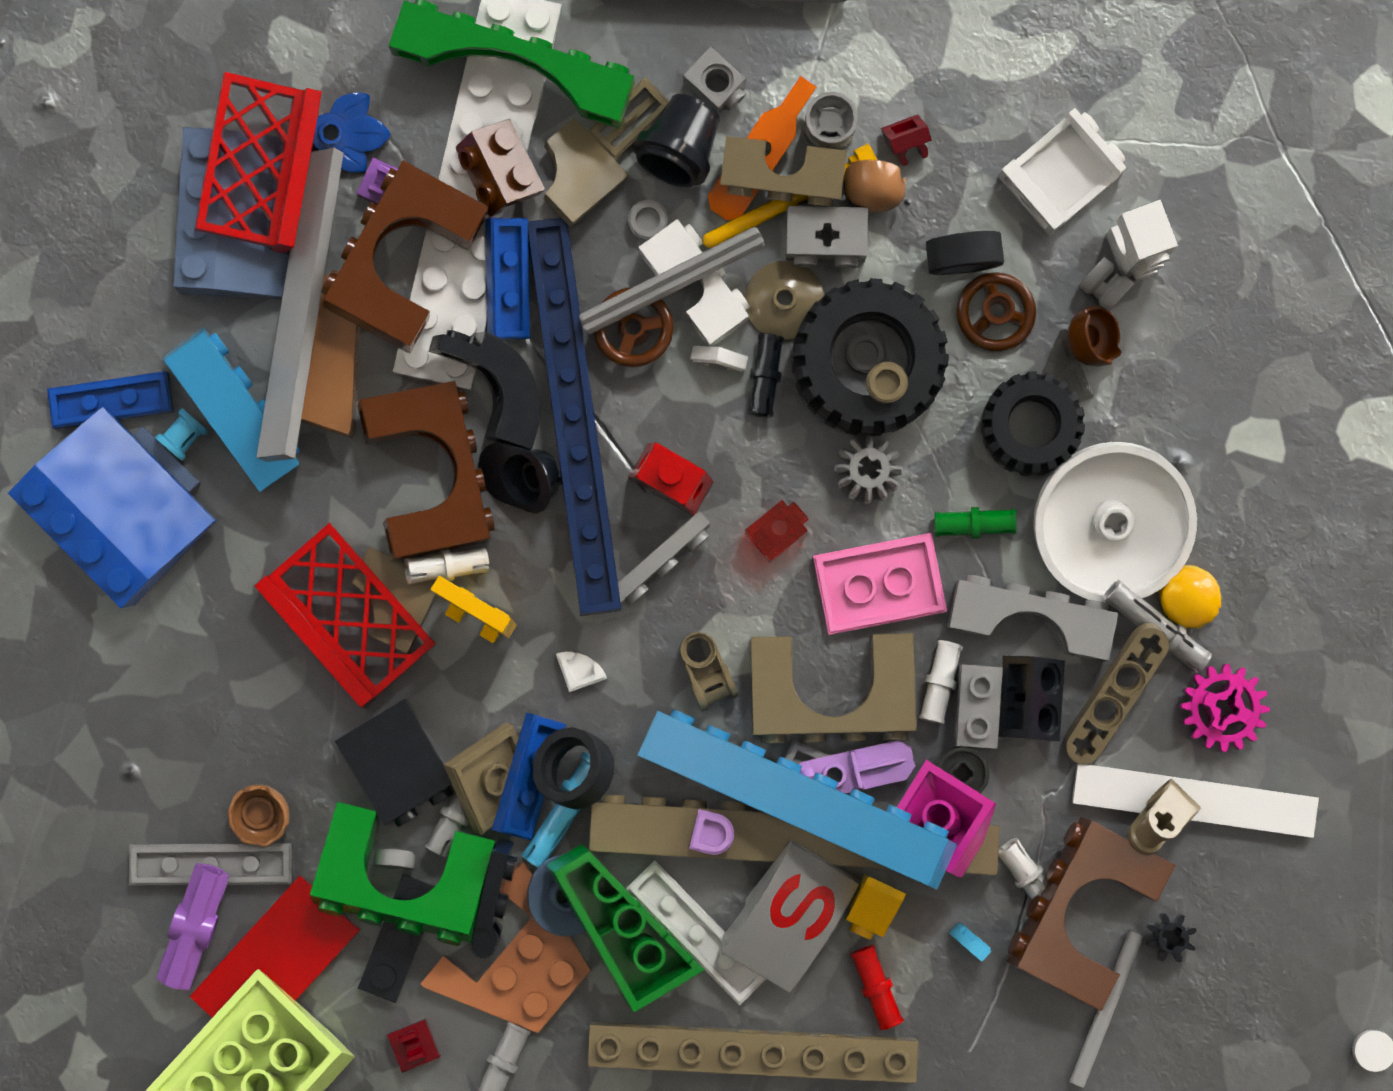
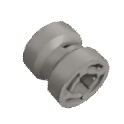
(1106, 284)

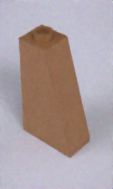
(333, 374)

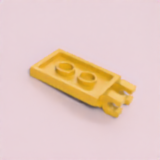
(463, 602)

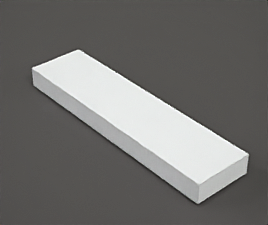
(692, 930)

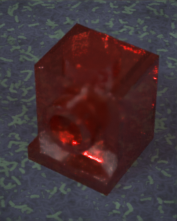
(766, 540)

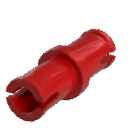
(877, 987)

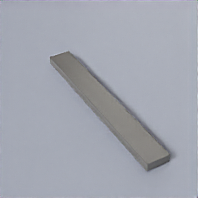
(300, 309)

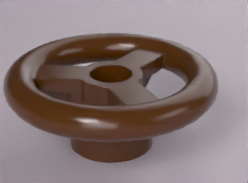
(1024, 320)
(623, 356)

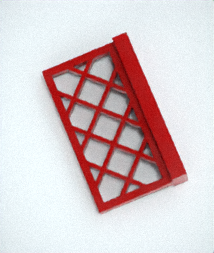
(292, 169)
(320, 640)

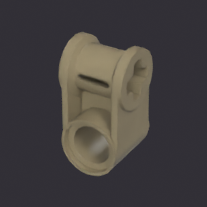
(707, 673)
(1162, 818)

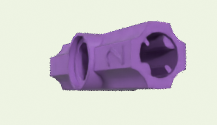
(192, 926)

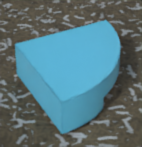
(970, 941)

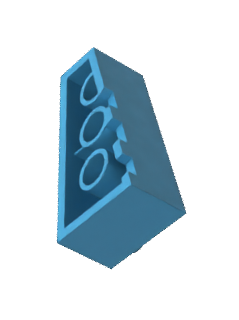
(226, 402)

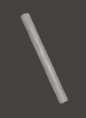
(1102, 1018)

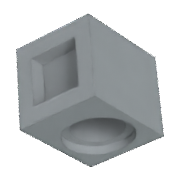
(711, 65)

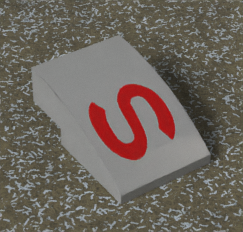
(789, 916)

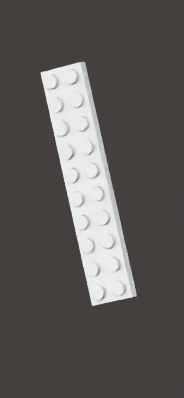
(449, 277)

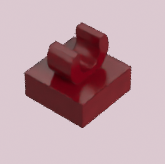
(906, 135)
(413, 1045)

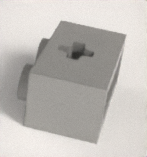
(844, 223)
(977, 707)

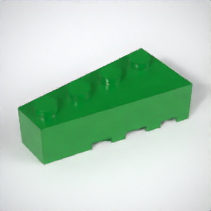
(628, 940)

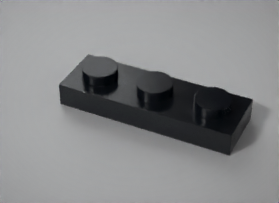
(393, 949)

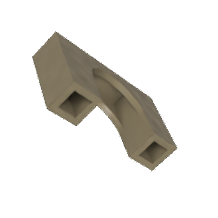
(887, 708)

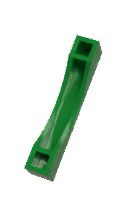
(435, 37)

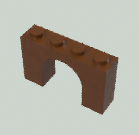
(408, 200)
(438, 416)
(1043, 944)

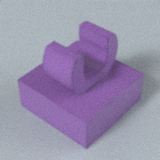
(373, 178)

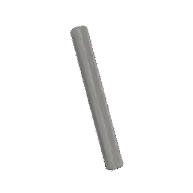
(671, 280)

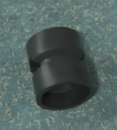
(966, 766)

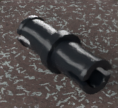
(765, 375)

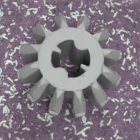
(871, 456)

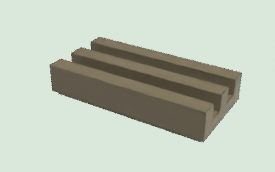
(627, 143)

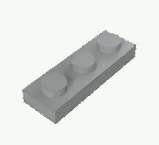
(663, 558)

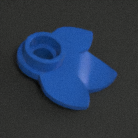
(355, 131)

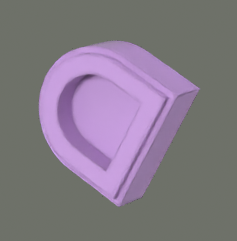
(711, 833)

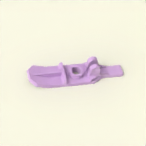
(866, 766)

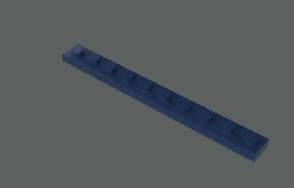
(573, 417)

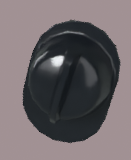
(520, 476)

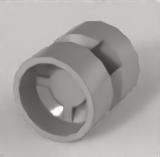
(830, 121)

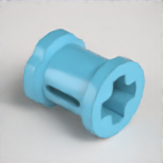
(181, 434)

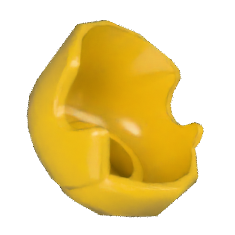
(1191, 597)

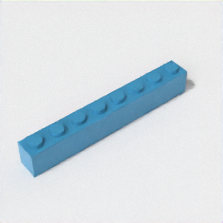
(797, 799)

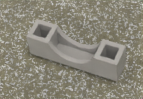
(1082, 629)

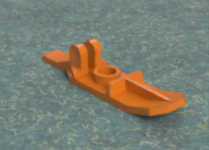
(778, 129)

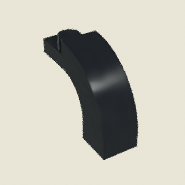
(511, 382)

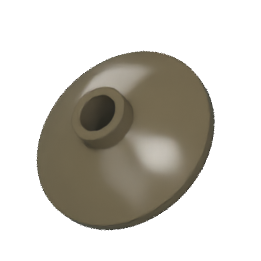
(762, 291)

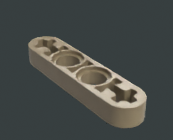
(1121, 696)

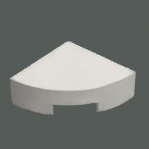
(716, 355)
(579, 670)

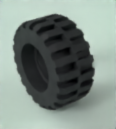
(869, 302)

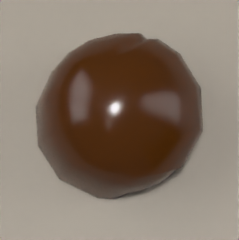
(1094, 336)

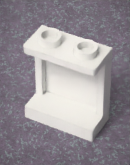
(1063, 171)

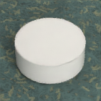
(1373, 1050)

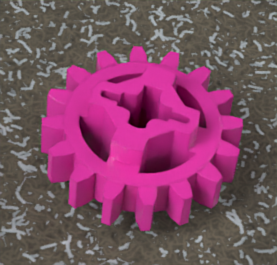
(1240, 714)

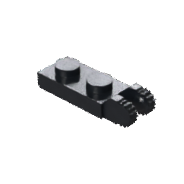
(493, 901)

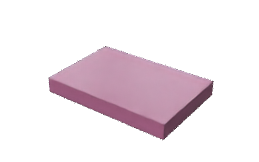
(879, 584)

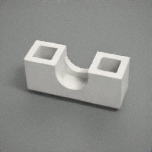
(1142, 241)
(719, 310)

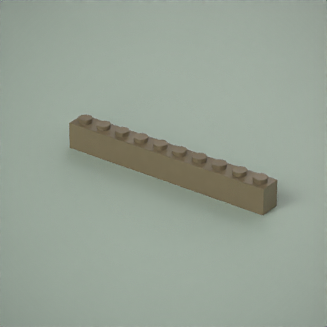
(757, 835)

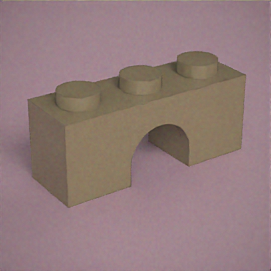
(746, 169)

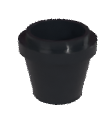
(679, 142)

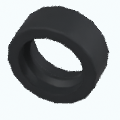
(964, 252)
(548, 760)

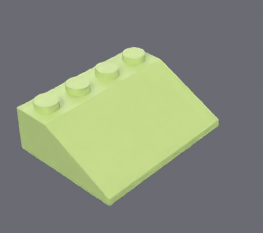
(258, 1045)

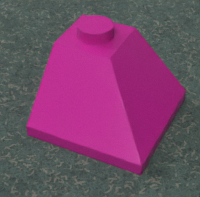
(953, 806)

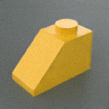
(873, 907)

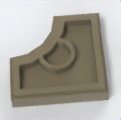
(582, 172)
(414, 597)
(481, 775)

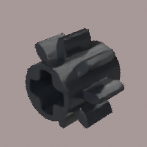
(1160, 942)

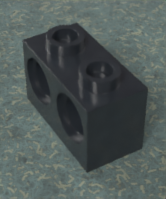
(1031, 698)

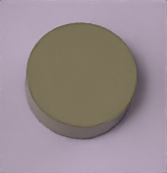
(886, 382)

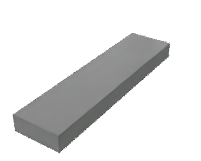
(244, 862)

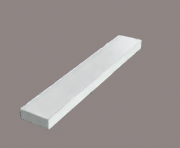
(1218, 802)

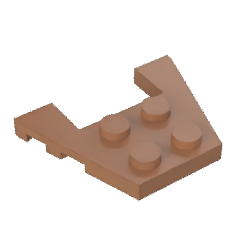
(526, 979)

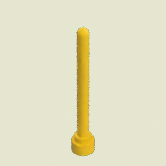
(771, 208)

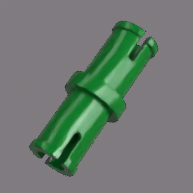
(975, 522)

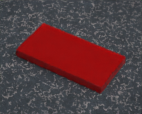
(287, 944)

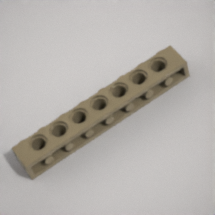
(753, 1052)

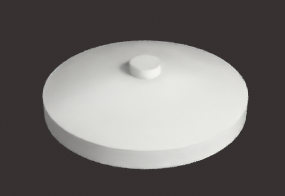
(1114, 518)

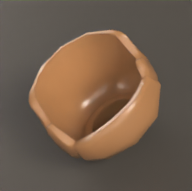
(874, 185)
(258, 815)

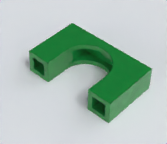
(446, 910)

